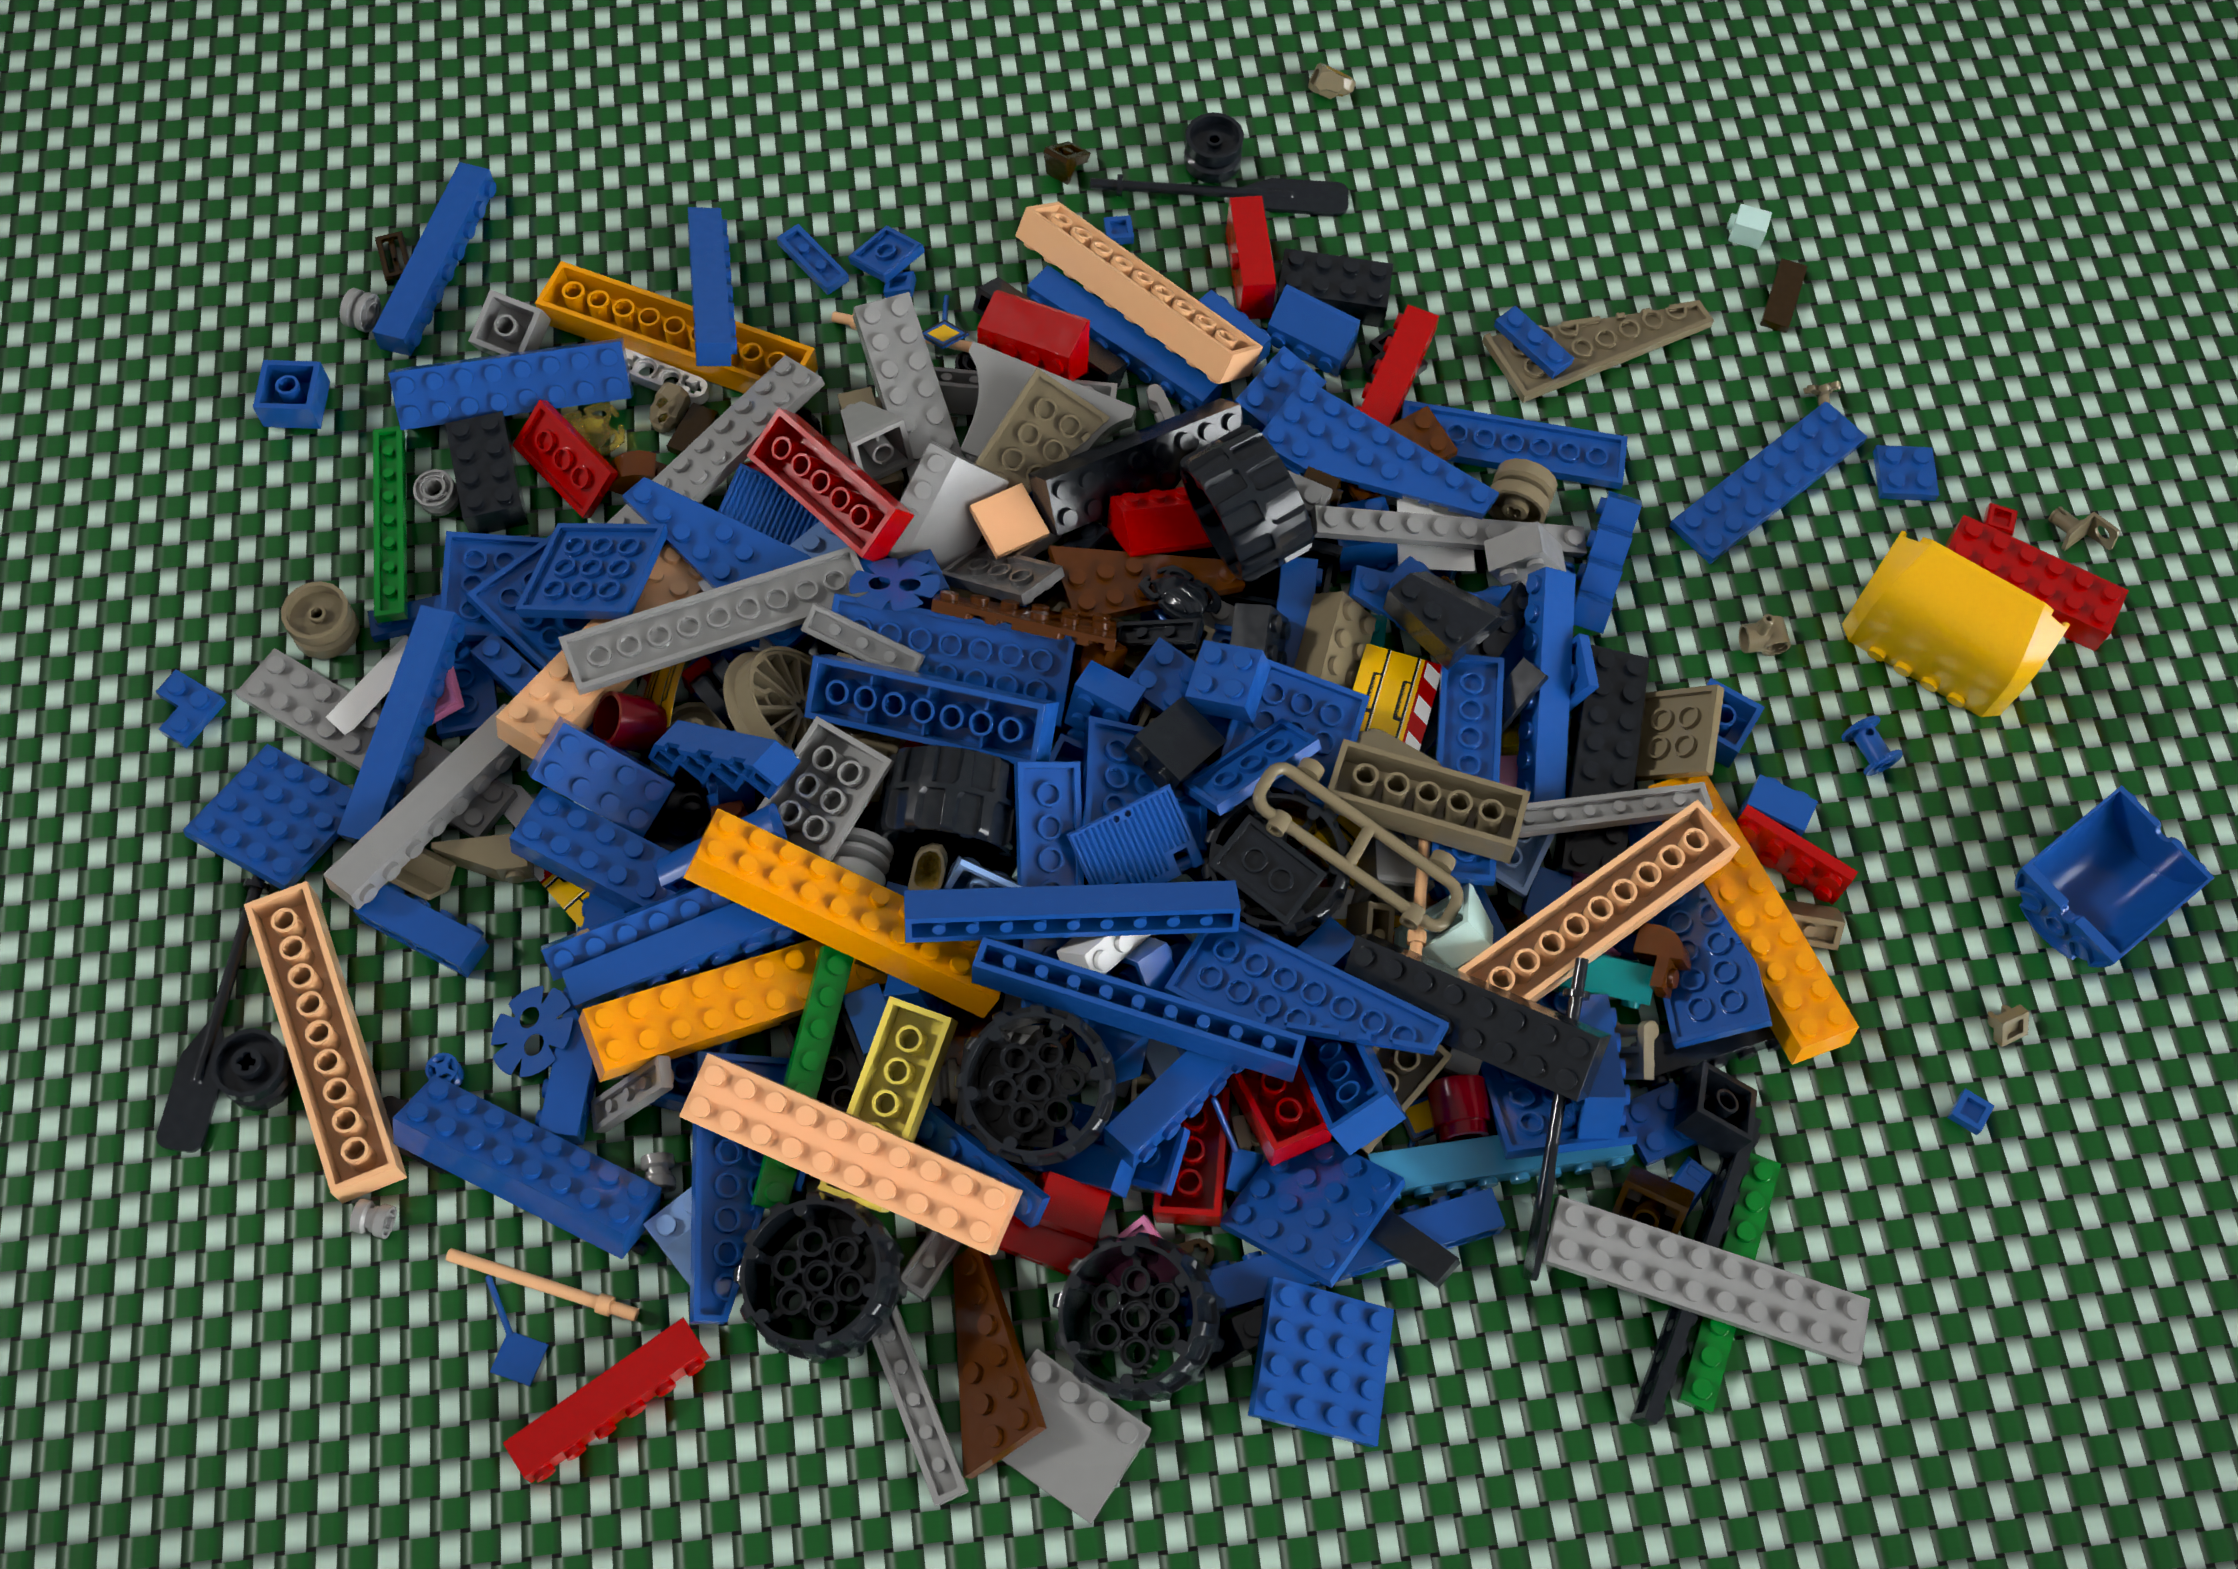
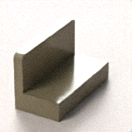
(426, 875)
(1818, 923)

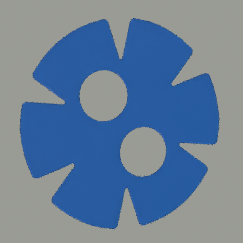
(899, 598)
(553, 1030)

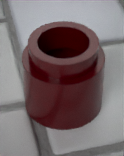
(629, 721)
(1459, 1107)

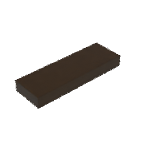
(1783, 295)

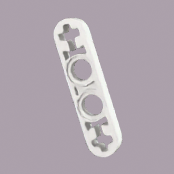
(663, 371)

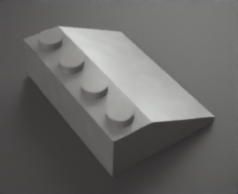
(940, 500)
(828, 788)
(1085, 1440)

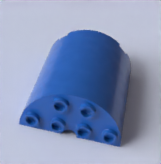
(2108, 882)

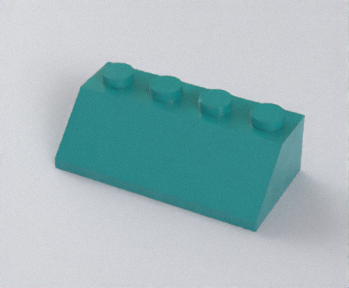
(1619, 979)

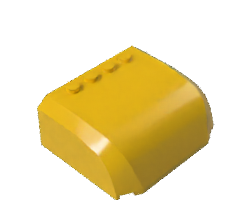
(1953, 626)

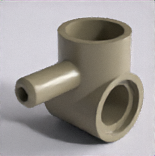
(1765, 636)

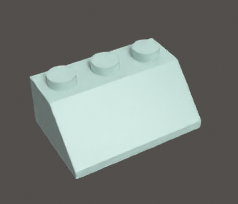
(1465, 937)

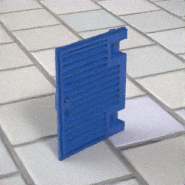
(765, 506)
(1137, 845)

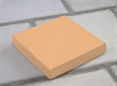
(1009, 520)

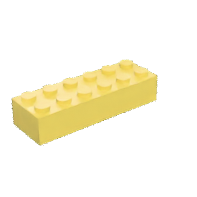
(899, 1074)

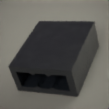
(1175, 745)

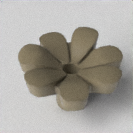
(1822, 390)

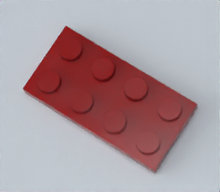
(565, 459)
(1795, 856)

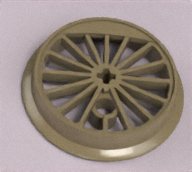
(779, 698)

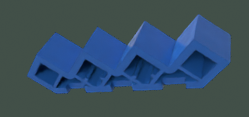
(1605, 560)
(725, 753)

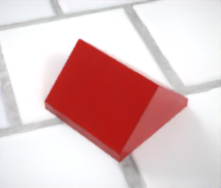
(1073, 1206)

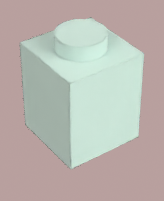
(1748, 226)

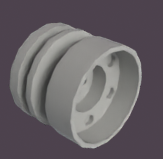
(866, 855)

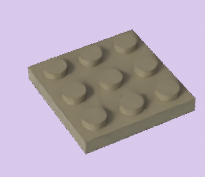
(1679, 733)

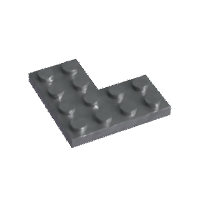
(1009, 577)

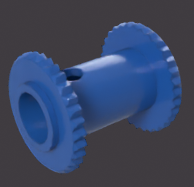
(1872, 745)

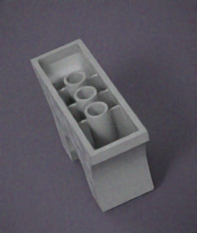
(1001, 382)

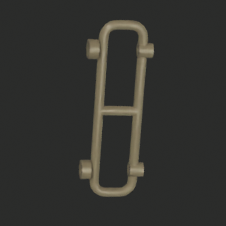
(1438, 866)

